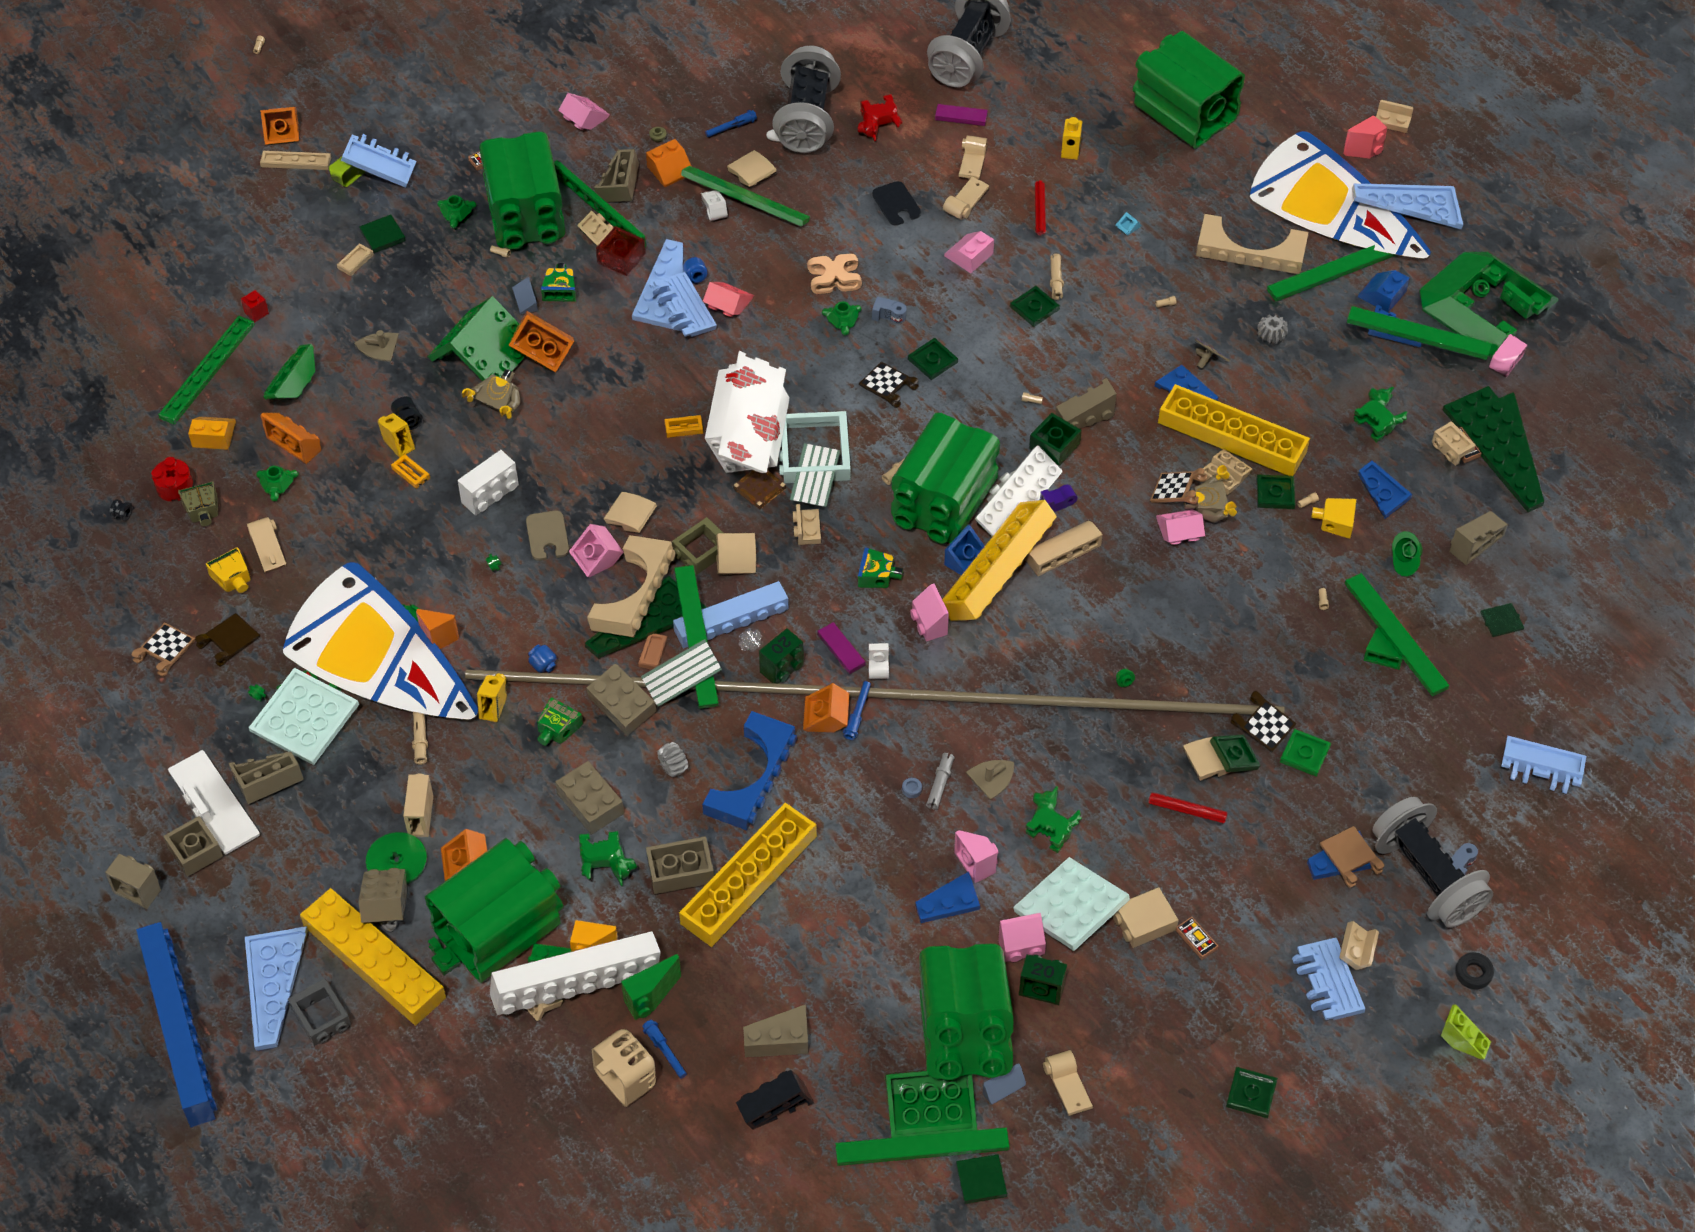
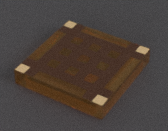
(759, 487)

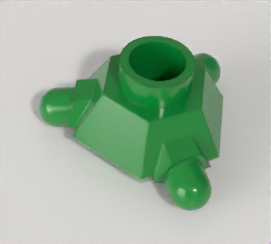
(455, 209)
(842, 316)
(276, 480)

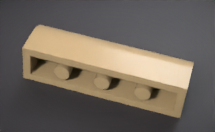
(1064, 547)

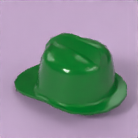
(1406, 553)

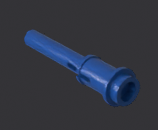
(738, 121)
(850, 731)
(651, 1029)

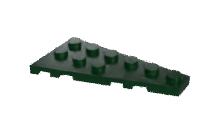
(658, 619)

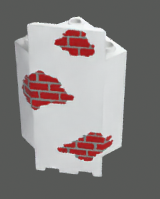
(748, 415)

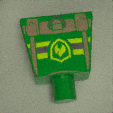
(558, 722)

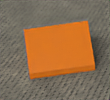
(438, 627)

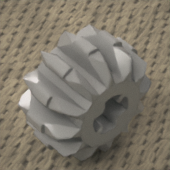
(1272, 329)
(672, 759)

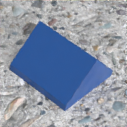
(963, 550)

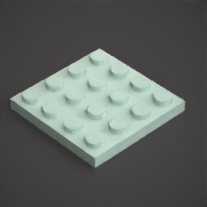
(304, 716)
(1072, 903)

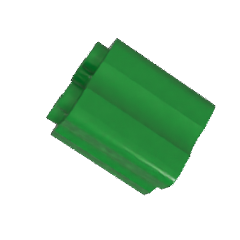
(1188, 88)
(522, 190)
(944, 478)
(495, 908)
(965, 1011)

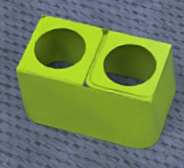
(344, 173)

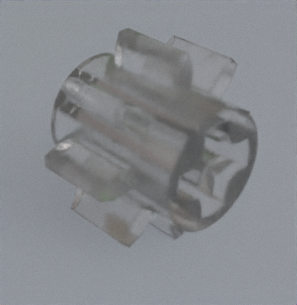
(750, 640)

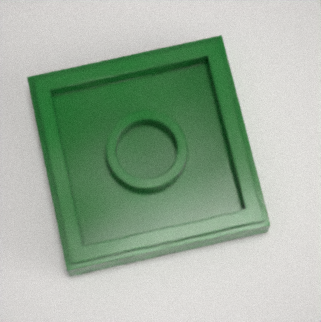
(1305, 752)

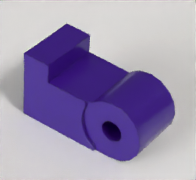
(1059, 498)

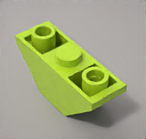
(1464, 1034)

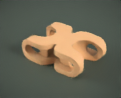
(834, 273)

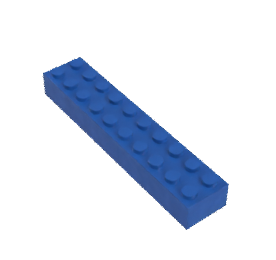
(177, 1024)

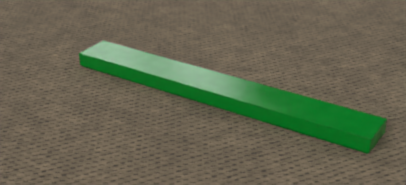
(745, 196)
(594, 200)
(1326, 272)
(1419, 333)
(206, 370)
(694, 628)
(1397, 634)
(922, 1146)

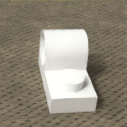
(715, 205)
(878, 661)

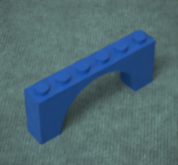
(740, 806)

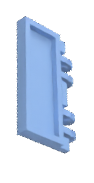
(378, 160)
(683, 304)
(1543, 761)
(1330, 980)

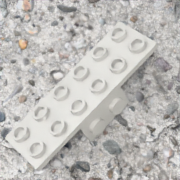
(1022, 485)
(213, 802)

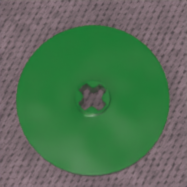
(406, 847)

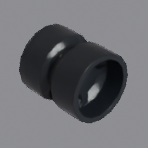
(406, 410)

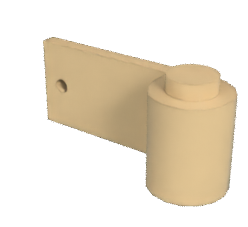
(973, 156)
(966, 199)
(266, 544)
(1064, 1075)

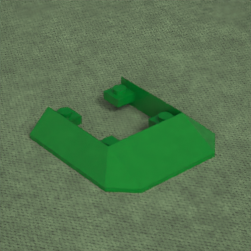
(1446, 302)

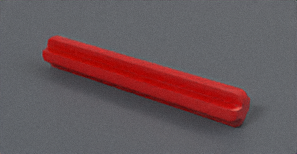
(1040, 221)
(1188, 807)

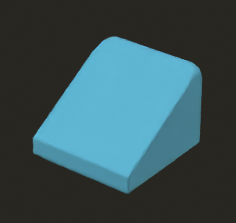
(1128, 224)

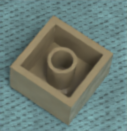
(193, 846)
(133, 880)

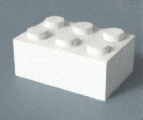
(488, 482)

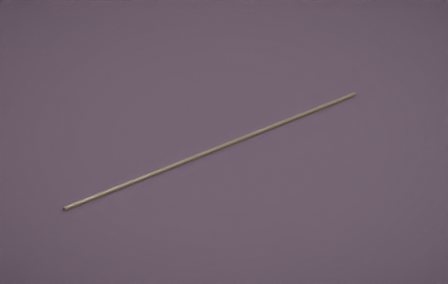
(906, 694)

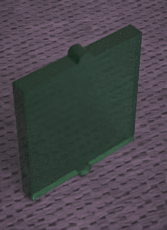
(1502, 620)

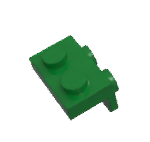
(1517, 300)

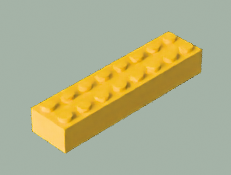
(1233, 430)
(998, 560)
(748, 874)
(373, 956)

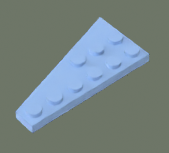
(1420, 201)
(667, 264)
(271, 975)

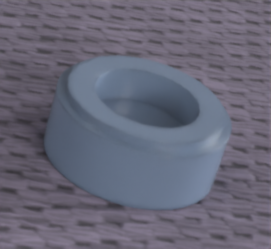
(911, 787)

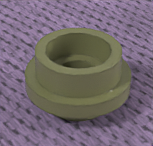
(657, 134)

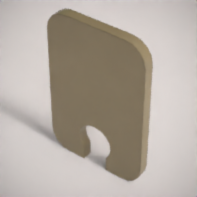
(546, 530)

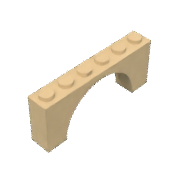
(1216, 245)
(626, 615)

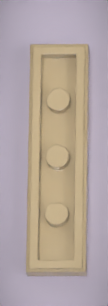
(295, 160)

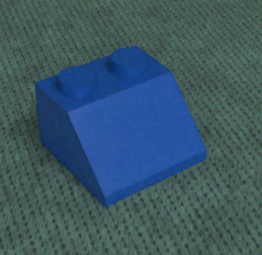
(1385, 289)

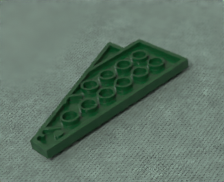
(1500, 436)

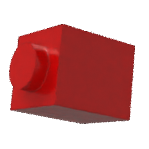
(254, 306)

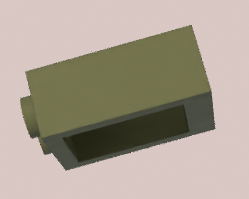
(704, 527)

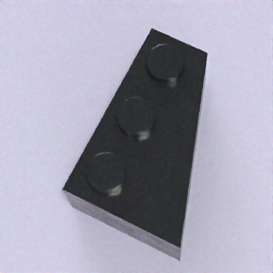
(773, 1099)

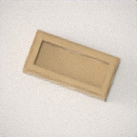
(355, 259)

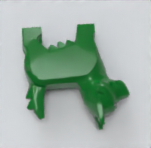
(1378, 415)
(1049, 821)
(605, 855)

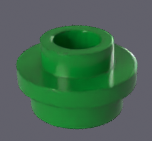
(1485, 288)
(493, 562)
(1125, 677)
(256, 692)

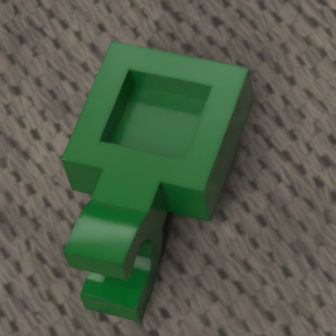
(443, 959)

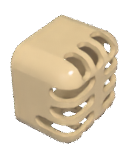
(612, 1066)

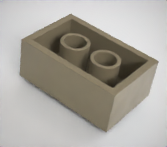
(621, 699)
(589, 797)
(679, 865)
(383, 895)

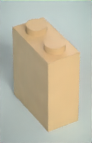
(418, 805)
(1146, 918)

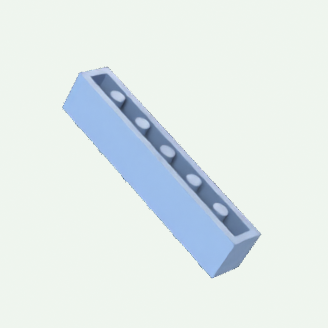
(738, 612)

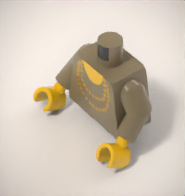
(496, 393)
(1213, 498)

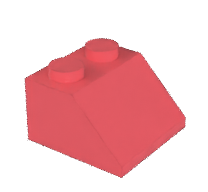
(1365, 138)
(727, 298)

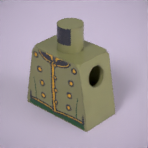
(200, 503)

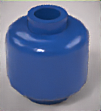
(695, 269)
(542, 658)

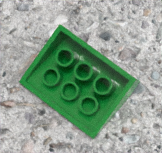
(929, 1104)

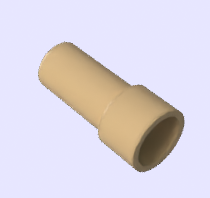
(259, 42)
(501, 251)
(1165, 302)
(1031, 398)
(1312, 498)
(1323, 602)

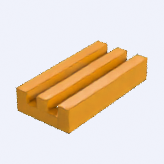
(683, 429)
(417, 480)

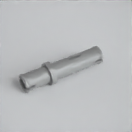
(942, 774)

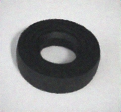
(1476, 959)

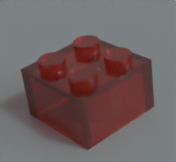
(620, 250)

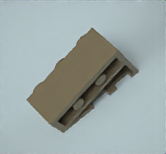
(620, 178)
(1089, 408)
(1477, 537)
(266, 776)
(778, 1035)

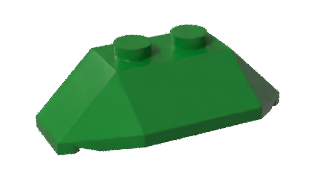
(293, 375)

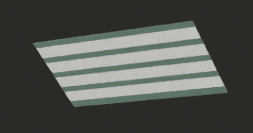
(814, 486)
(681, 672)

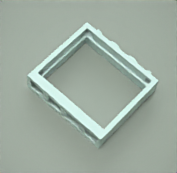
(818, 419)

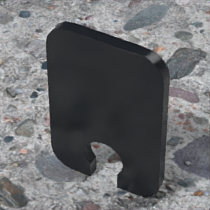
(894, 199)

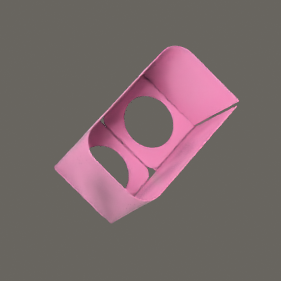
(1508, 355)

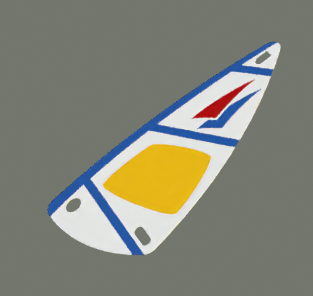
(1317, 194)
(374, 648)

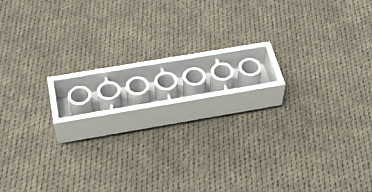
(572, 973)

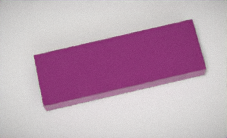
(961, 114)
(841, 648)

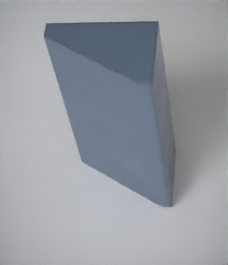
(525, 296)
(1002, 1086)

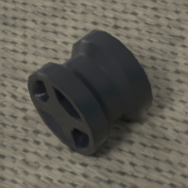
(121, 509)

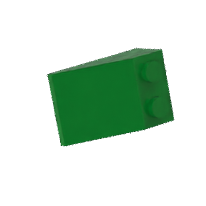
(649, 987)

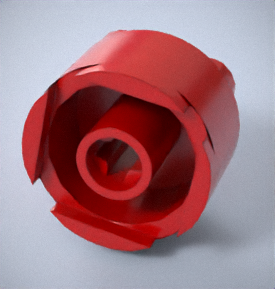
(171, 477)

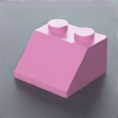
(582, 111)
(971, 251)
(1181, 526)
(595, 550)
(930, 614)
(976, 854)
(1022, 937)

